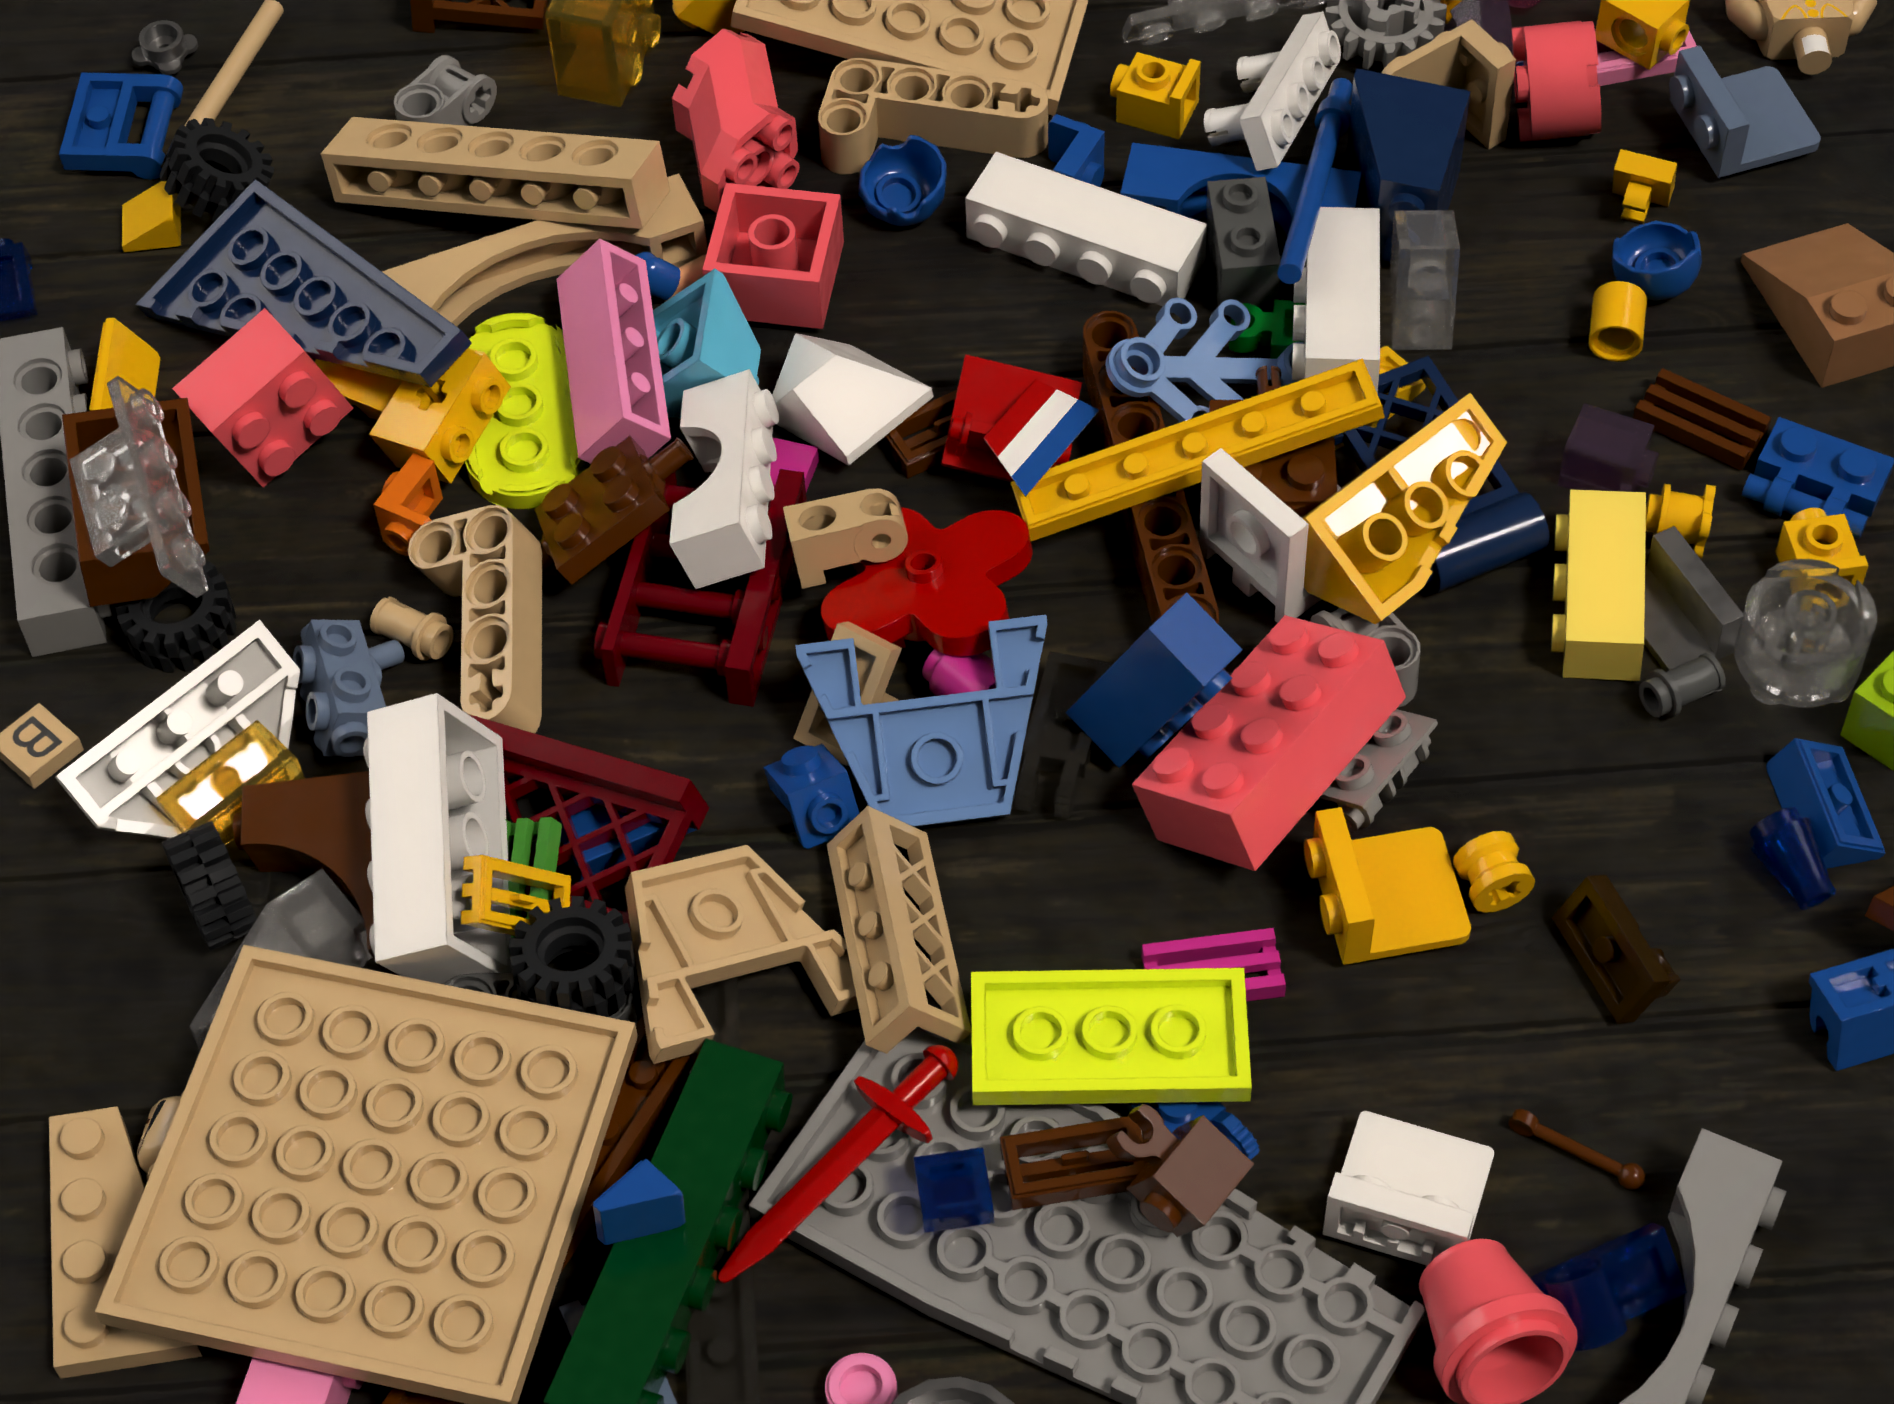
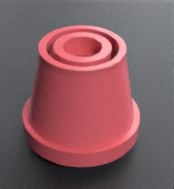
(1493, 1326)

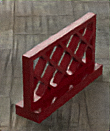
(604, 781)

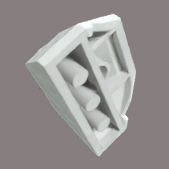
(180, 730)

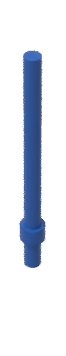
(1331, 122)

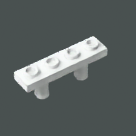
(1285, 94)

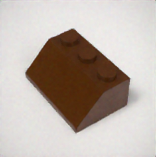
(138, 574)

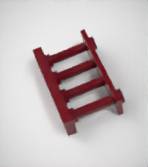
(750, 610)

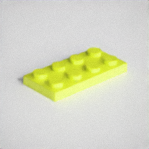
(1110, 1036)

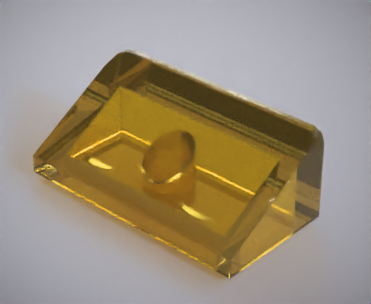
(215, 785)

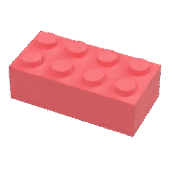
(1269, 742)

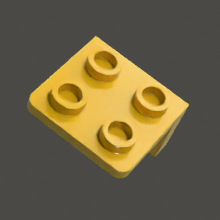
(1385, 890)

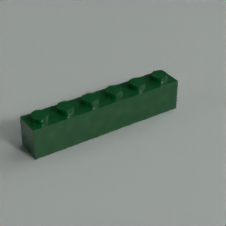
(654, 1282)

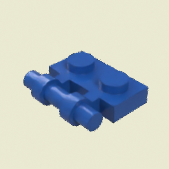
(1817, 470)

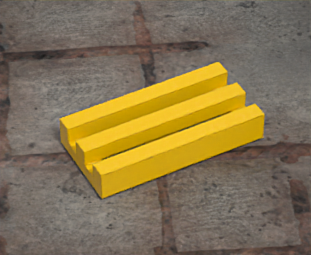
(484, 894)

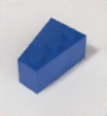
(1155, 682)

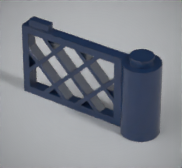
(1493, 526)

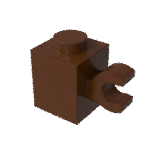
(1185, 1171)

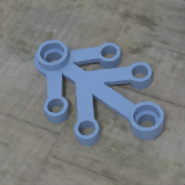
(1200, 365)

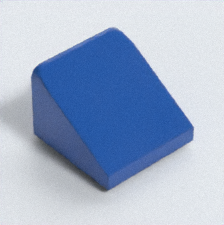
(638, 1205)

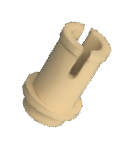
(425, 634)

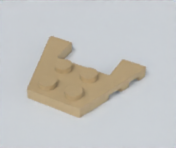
(718, 922)

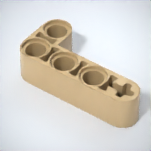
(939, 105)
(499, 575)

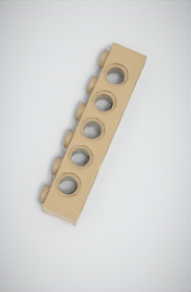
(497, 172)

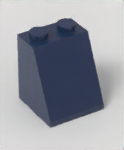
(1405, 144)

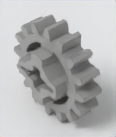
(1384, 27)

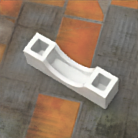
(726, 521)

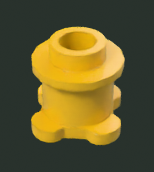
(1685, 511)

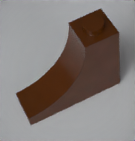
(312, 828)

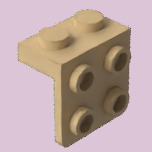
(1471, 62)

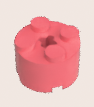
(1556, 80)

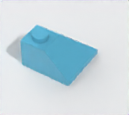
(702, 338)

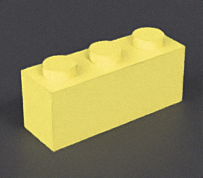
(1601, 585)

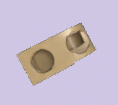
(844, 531)

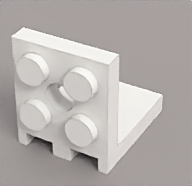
(1254, 535)

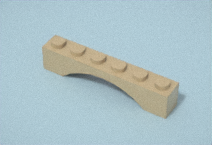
(481, 270)

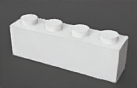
(1085, 230)
(1339, 295)

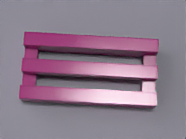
(1247, 949)

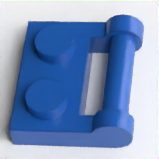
(103, 119)

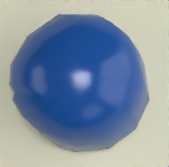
(903, 182)
(1658, 259)

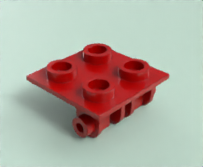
(982, 398)

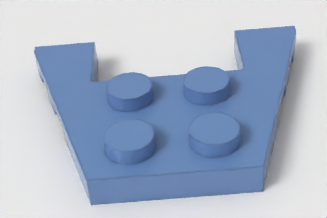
(934, 754)

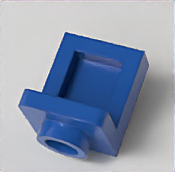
(1076, 149)
(814, 792)

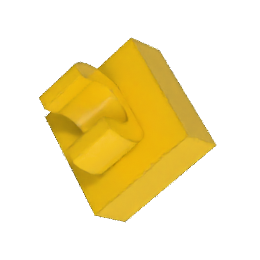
(1642, 182)

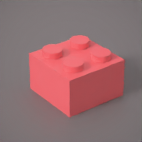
(778, 252)
(263, 398)

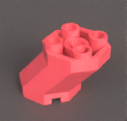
(735, 118)

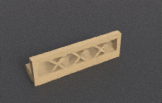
(881, 931)

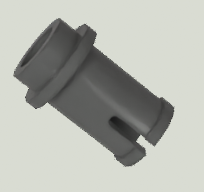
(1668, 691)

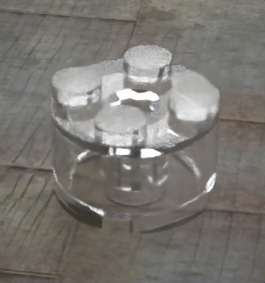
(1804, 634)

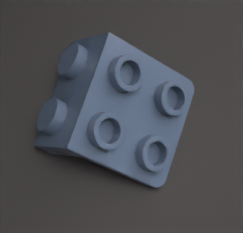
(1740, 117)

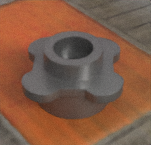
(164, 46)

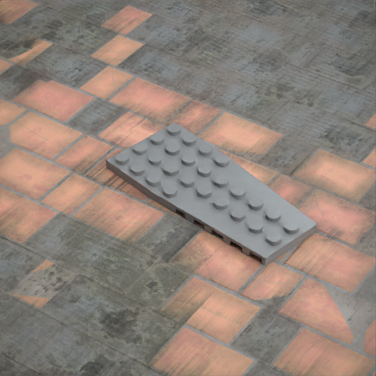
(1090, 1281)

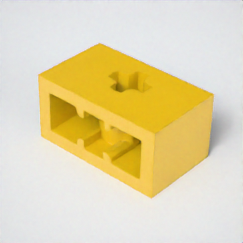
(444, 418)

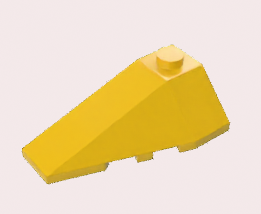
(1387, 526)

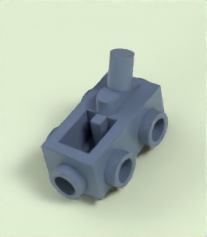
(341, 682)

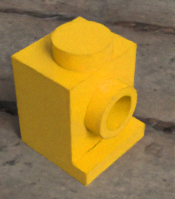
(1156, 94)
(1822, 538)

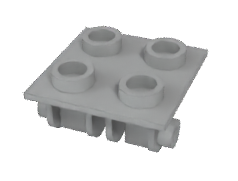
(1381, 767)

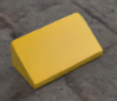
(124, 356)

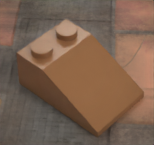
(1831, 300)

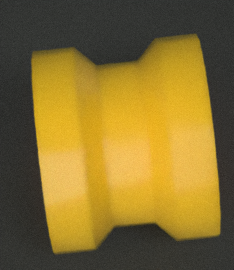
(1493, 871)

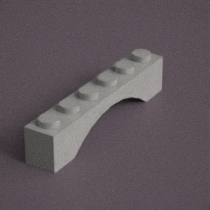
(1714, 1218)

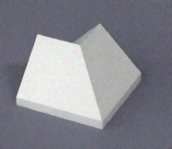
(842, 397)

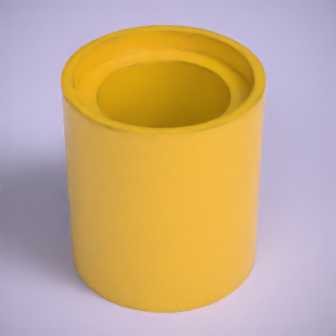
(1617, 321)

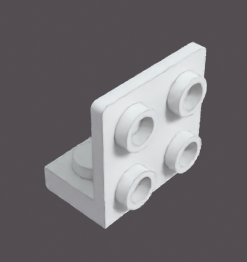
(1406, 1189)

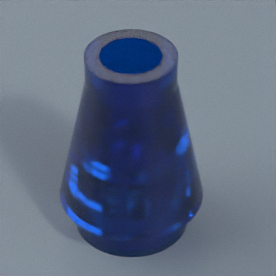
(1793, 856)

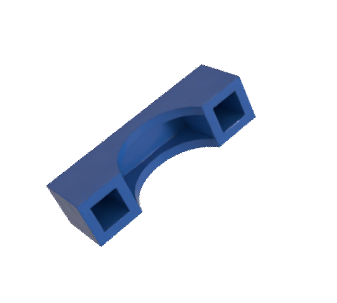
(1179, 178)

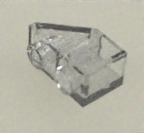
(1424, 279)

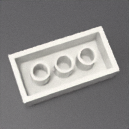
(429, 806)

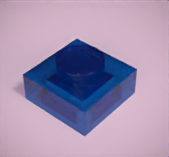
(953, 1190)

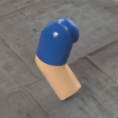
(667, 279)

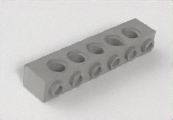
(36, 388)

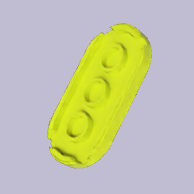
(532, 434)

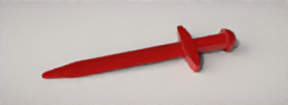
(888, 1113)

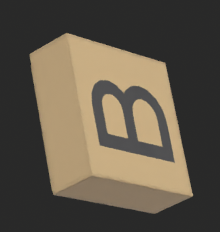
(38, 745)

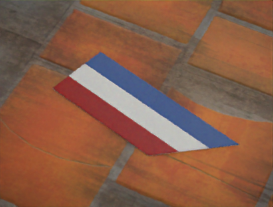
(1037, 432)

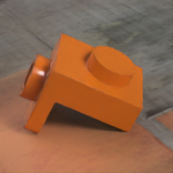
(407, 502)

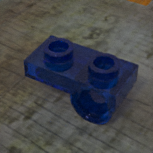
(1614, 1284)

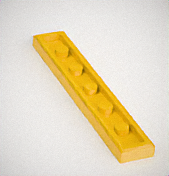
(1174, 455)

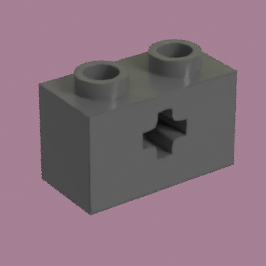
(1242, 242)

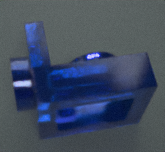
(16, 285)

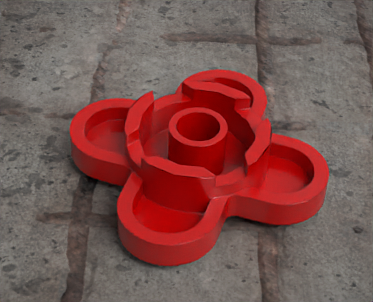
(939, 584)

